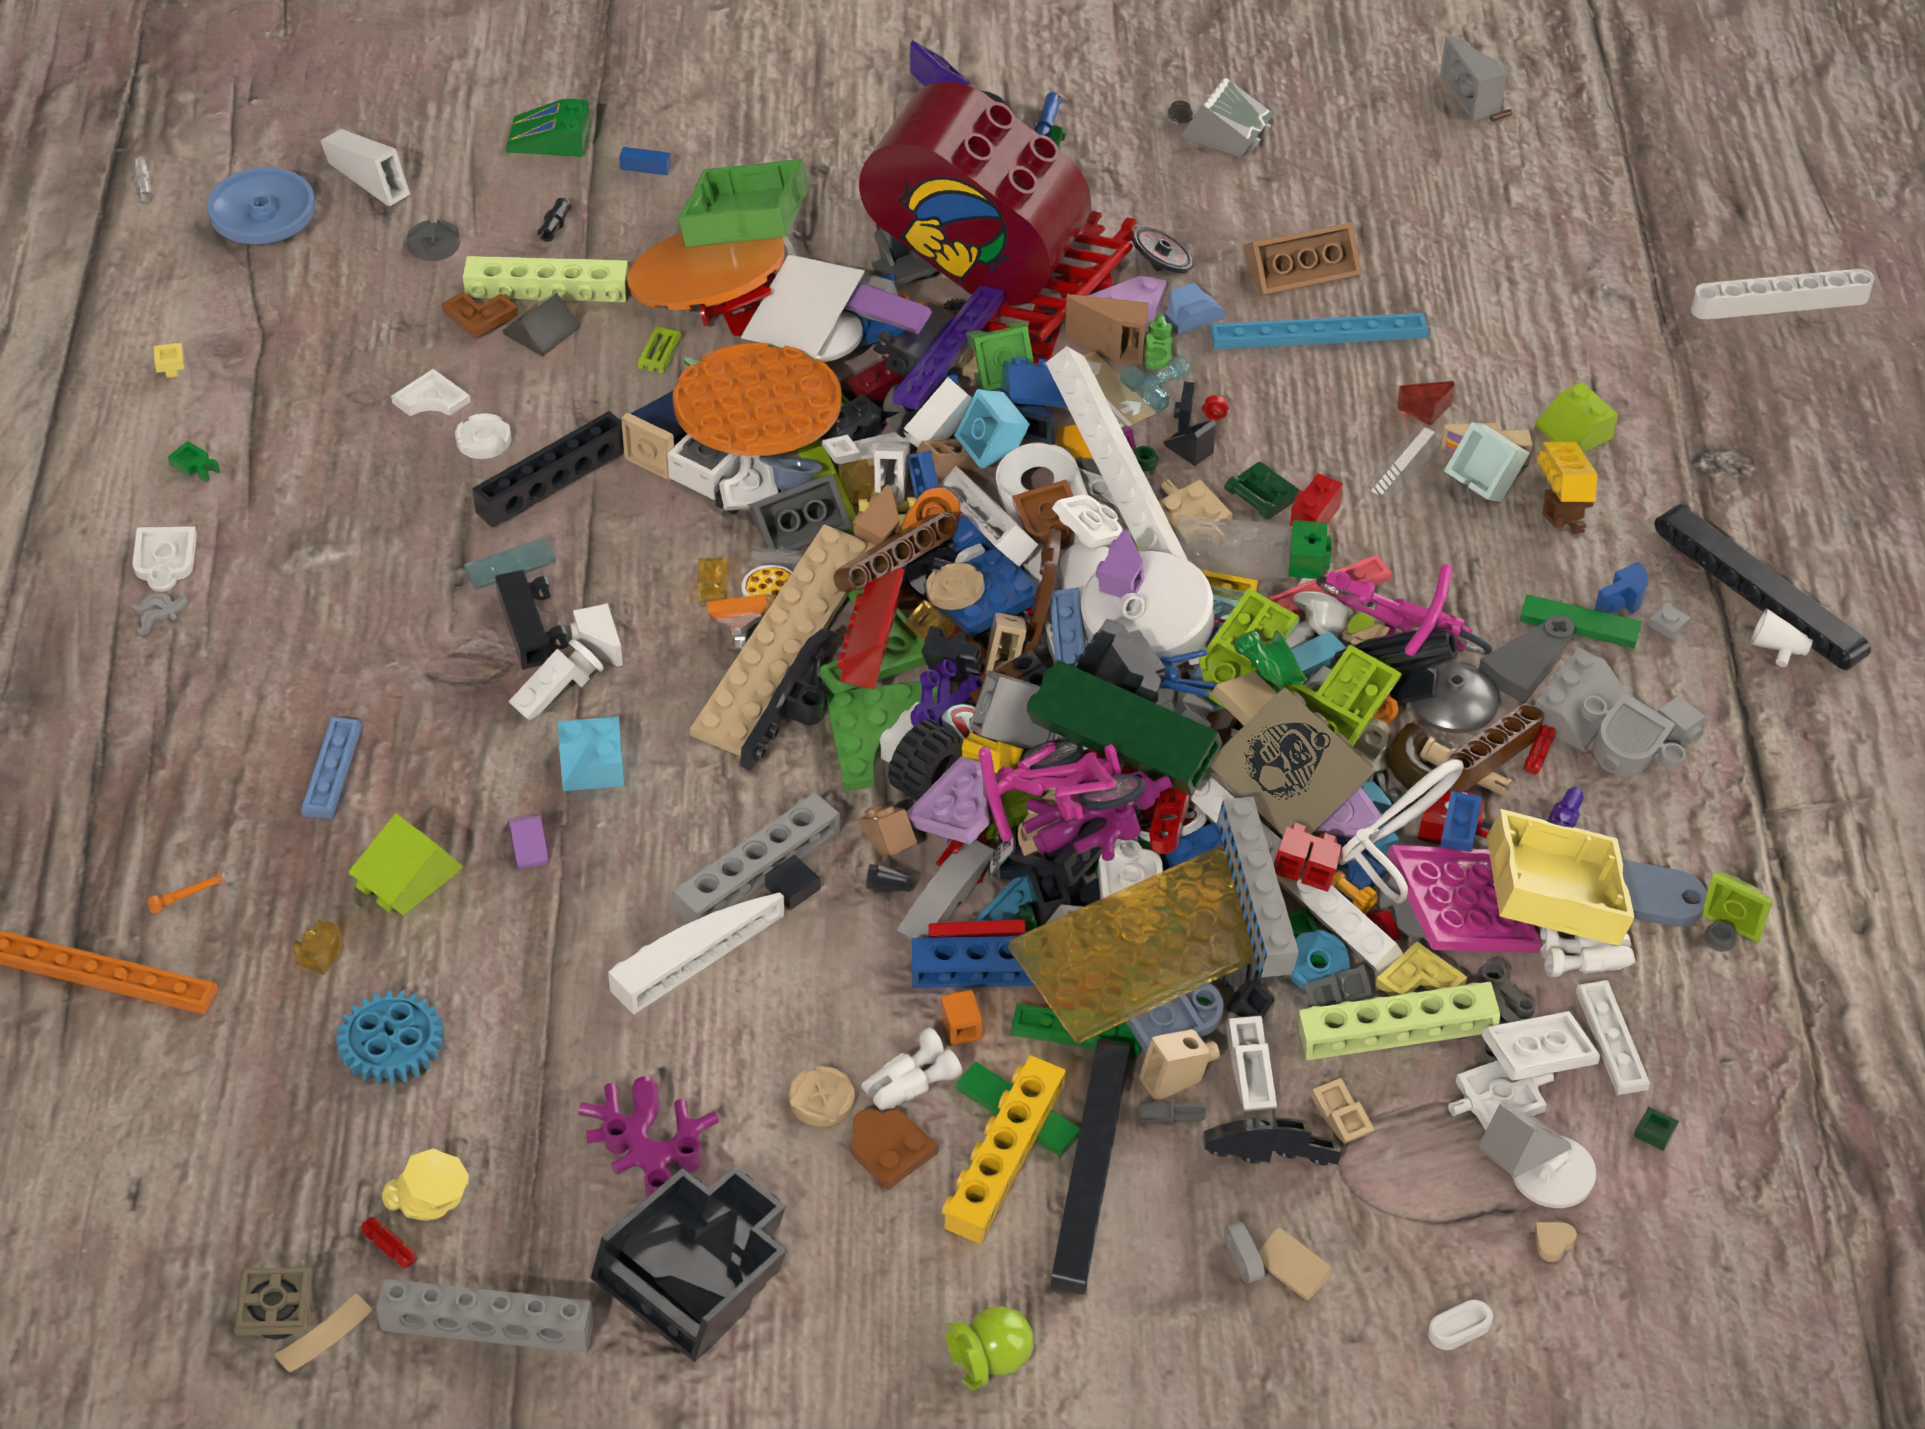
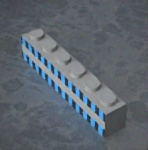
(1257, 887)

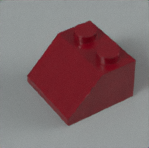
(872, 381)

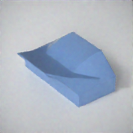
(1191, 309)

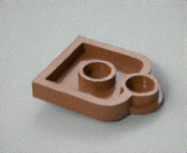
(1037, 515)
(889, 1145)

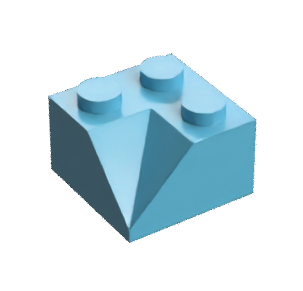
(991, 427)
(590, 753)

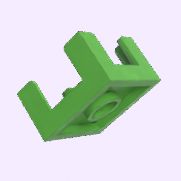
(996, 347)

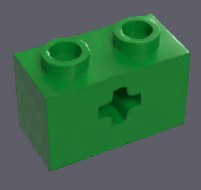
(1309, 549)

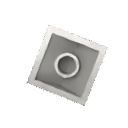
(1520, 1141)

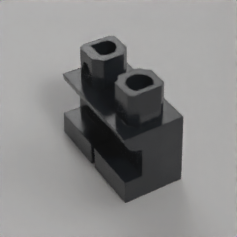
(960, 651)

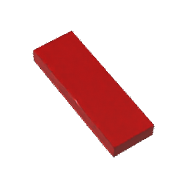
(997, 928)

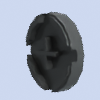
(433, 240)

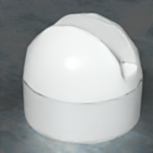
(1136, 605)

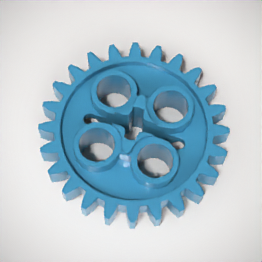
(389, 1029)

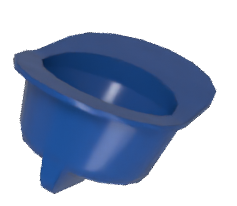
(968, 535)

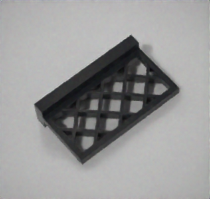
(1069, 863)

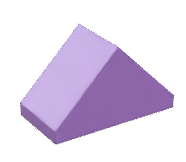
(528, 841)

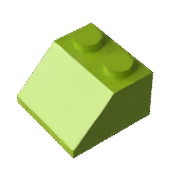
(1578, 417)

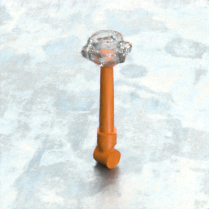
(225, 876)

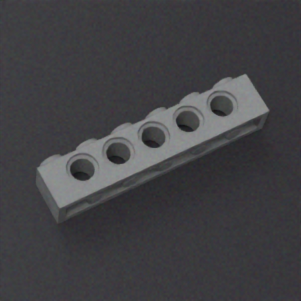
(744, 868)
(485, 1315)

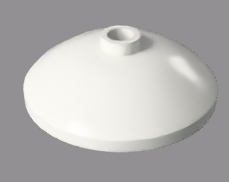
(842, 339)

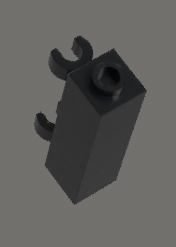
(911, 347)
(523, 619)

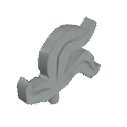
(166, 609)

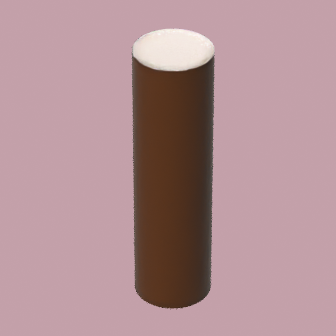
(1500, 115)

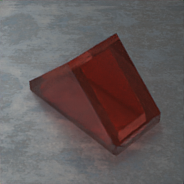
(1426, 400)

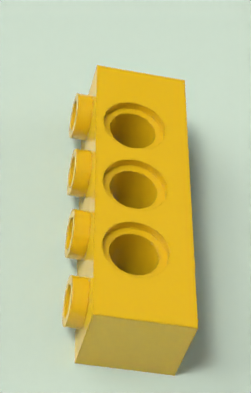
(1568, 471)

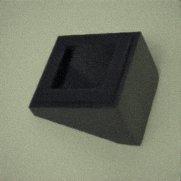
(1250, 1001)

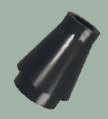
(887, 879)

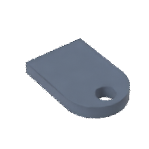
(1659, 894)
(1179, 1015)

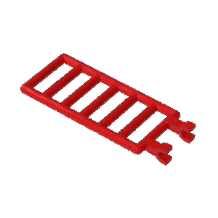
(1119, 242)

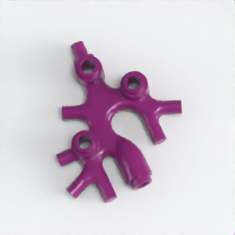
(1120, 823)
(631, 1133)

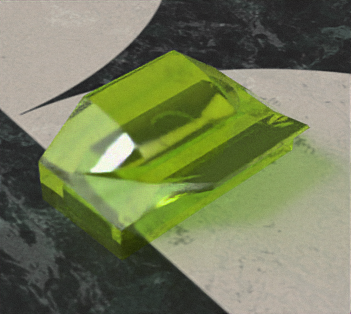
(1015, 809)

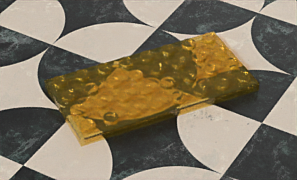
(1138, 946)

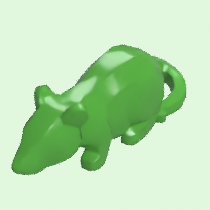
(1158, 344)

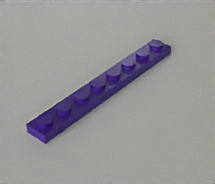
(948, 348)

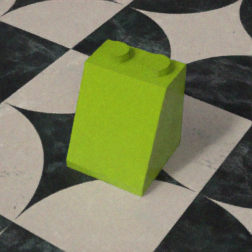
(402, 867)

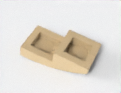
(1340, 1112)

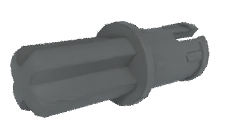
(1171, 1112)

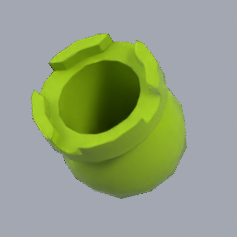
(992, 1344)

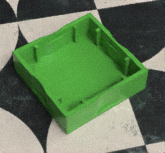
(744, 203)

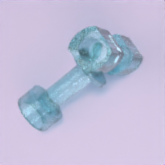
(1151, 384)

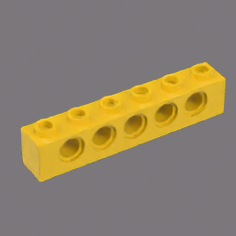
(975, 1219)

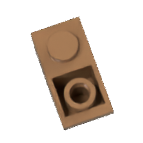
(879, 519)
(887, 829)

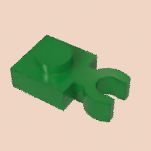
(193, 459)

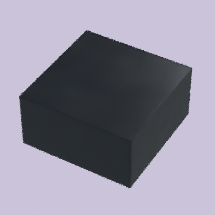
(793, 881)

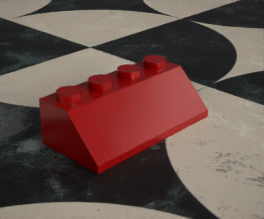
(870, 630)

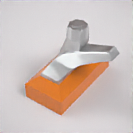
(739, 614)

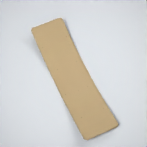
(325, 1334)

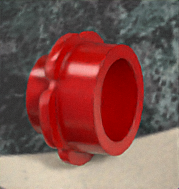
(1215, 407)

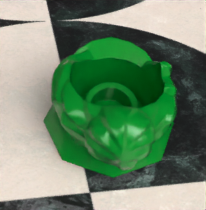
(1272, 658)

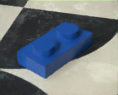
(1461, 821)

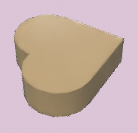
(1554, 1239)

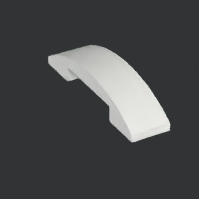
(845, 450)

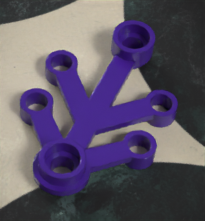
(941, 678)

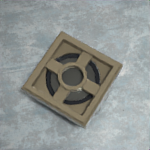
(272, 1304)

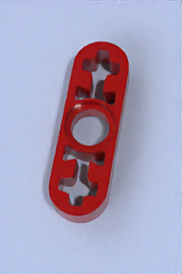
(1174, 826)

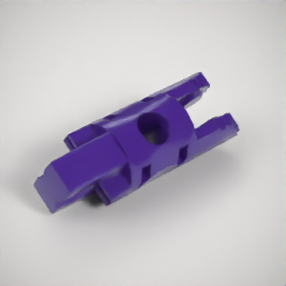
(1566, 812)

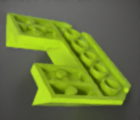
(1345, 698)

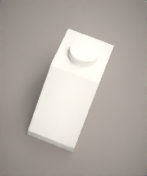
(598, 633)

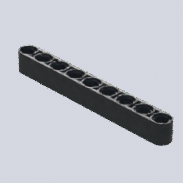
(1761, 585)
(1090, 1167)

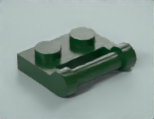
(1267, 485)

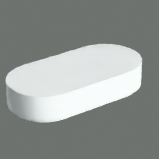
(1460, 1324)

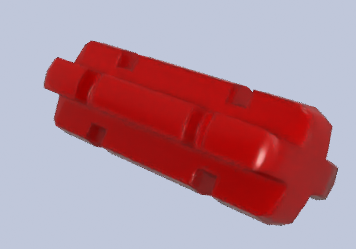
(1539, 750)
(388, 1242)

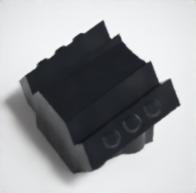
(1123, 660)

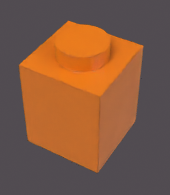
(961, 1017)

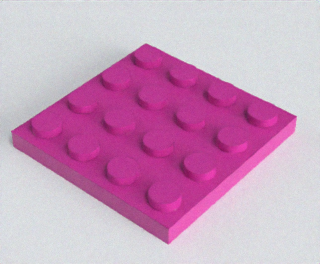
(1458, 901)

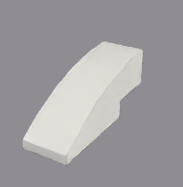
(1251, 1063)

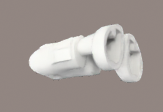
(1589, 956)
(903, 1077)

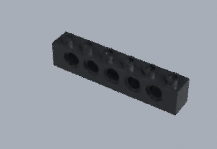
(549, 469)

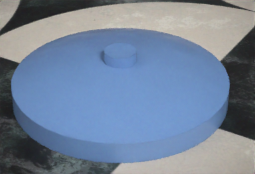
(261, 205)

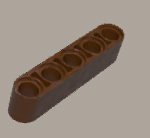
(907, 551)
(1496, 745)

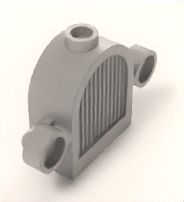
(1631, 736)

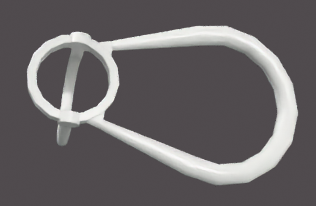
(1446, 775)

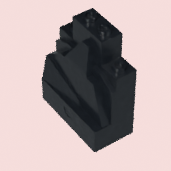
(693, 1257)

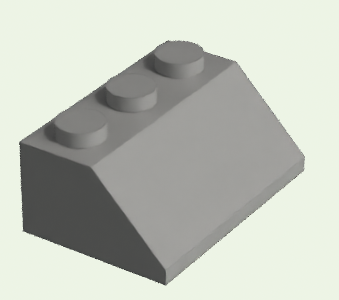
(1562, 699)

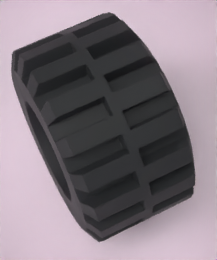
(923, 758)

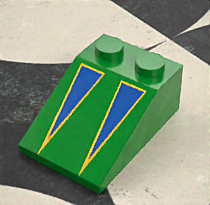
(551, 129)

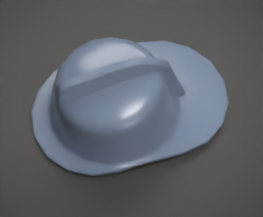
(791, 470)

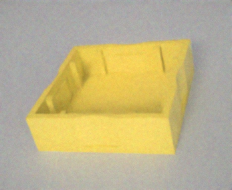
(1559, 878)

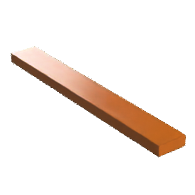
(106, 973)

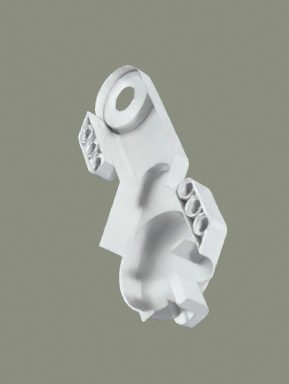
(1175, 591)

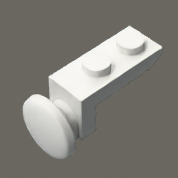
(553, 677)

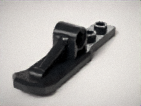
(796, 697)

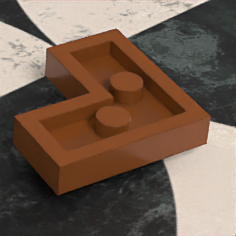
(478, 318)

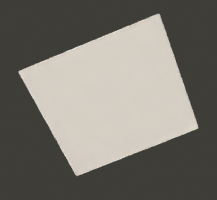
(803, 304)

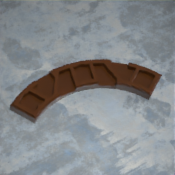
(1043, 592)

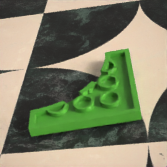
(901, 653)
(858, 722)

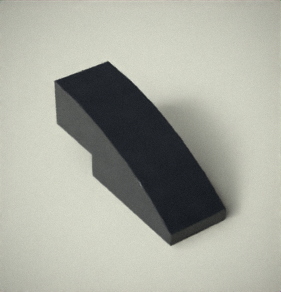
(1041, 423)

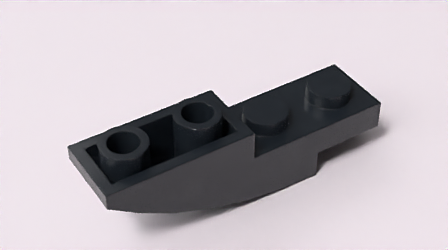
(1258, 1137)

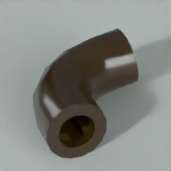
(1404, 756)

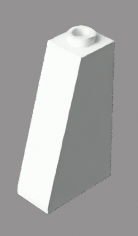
(367, 164)

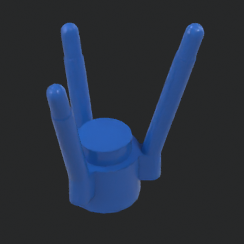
(1172, 675)

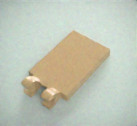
(1244, 696)

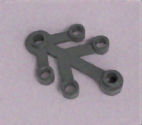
(1501, 982)

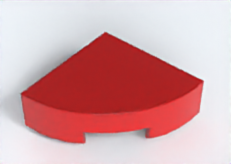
(1385, 921)

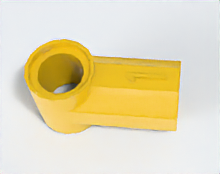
(1002, 753)

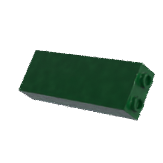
(1141, 731)

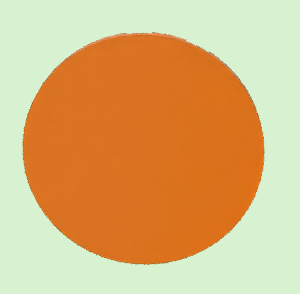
(702, 274)
(757, 399)

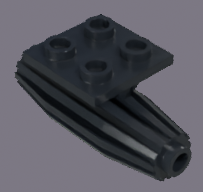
(1417, 671)

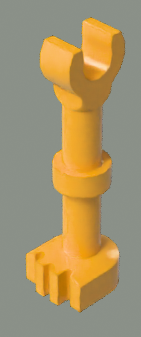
(1362, 899)

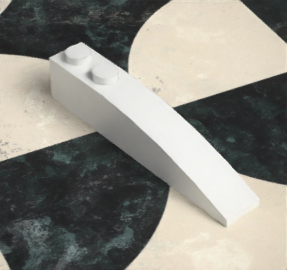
(989, 517)
(689, 950)

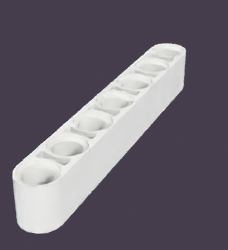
(1782, 294)

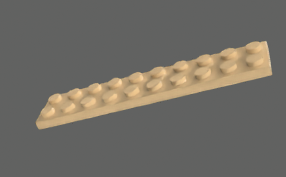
(799, 611)

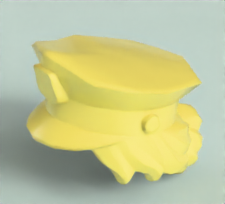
(427, 1186)

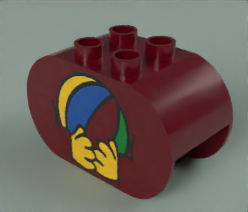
(975, 191)

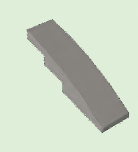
(946, 889)

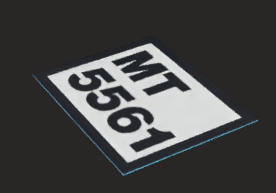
(1001, 853)

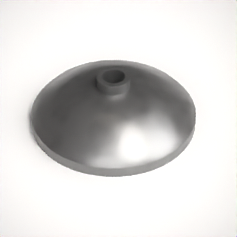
(1462, 700)

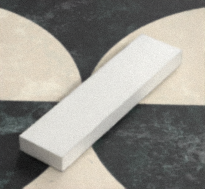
(1612, 1037)

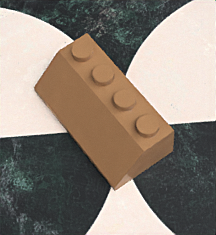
(1303, 258)

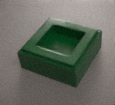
(1656, 1128)

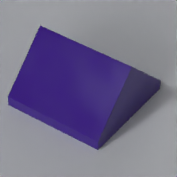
(931, 67)

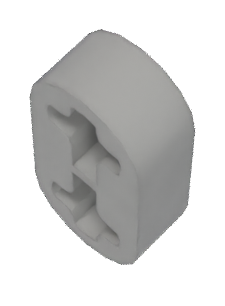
(1244, 1252)

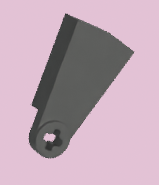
(1528, 659)

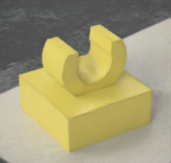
(169, 359)

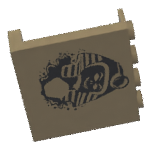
(1291, 765)

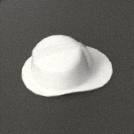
(1323, 612)

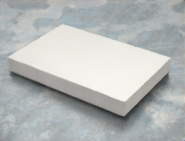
(1540, 1045)

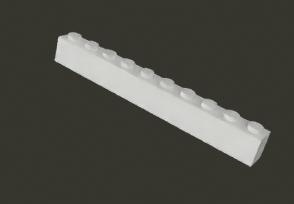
(1112, 453)
(1328, 907)

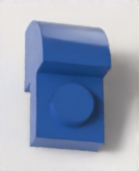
(1625, 591)

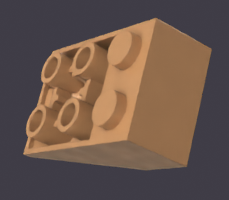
(1108, 326)

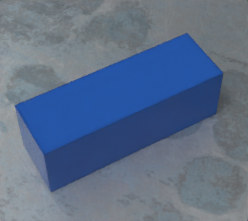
(645, 161)
(922, 472)

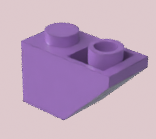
(1122, 568)

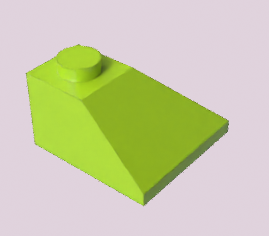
(1737, 904)

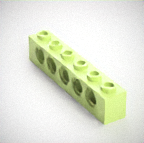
(546, 276)
(1453, 1011)

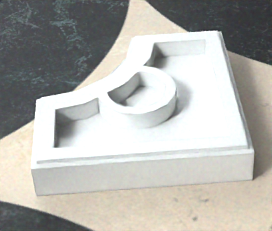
(431, 393)
(749, 485)

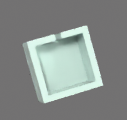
(1486, 459)

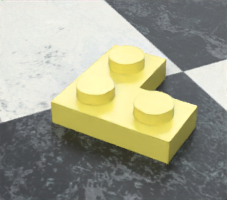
(1417, 968)

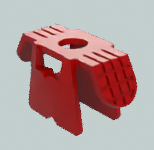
(738, 322)

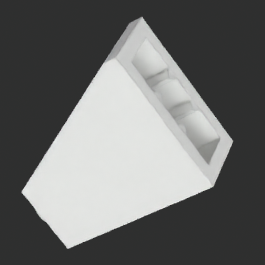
(940, 414)
(892, 468)

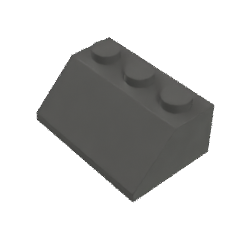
(798, 513)

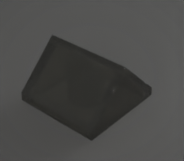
(543, 325)

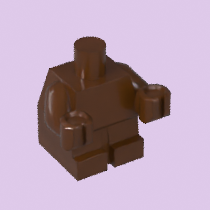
(1563, 513)

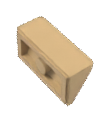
(1294, 1264)

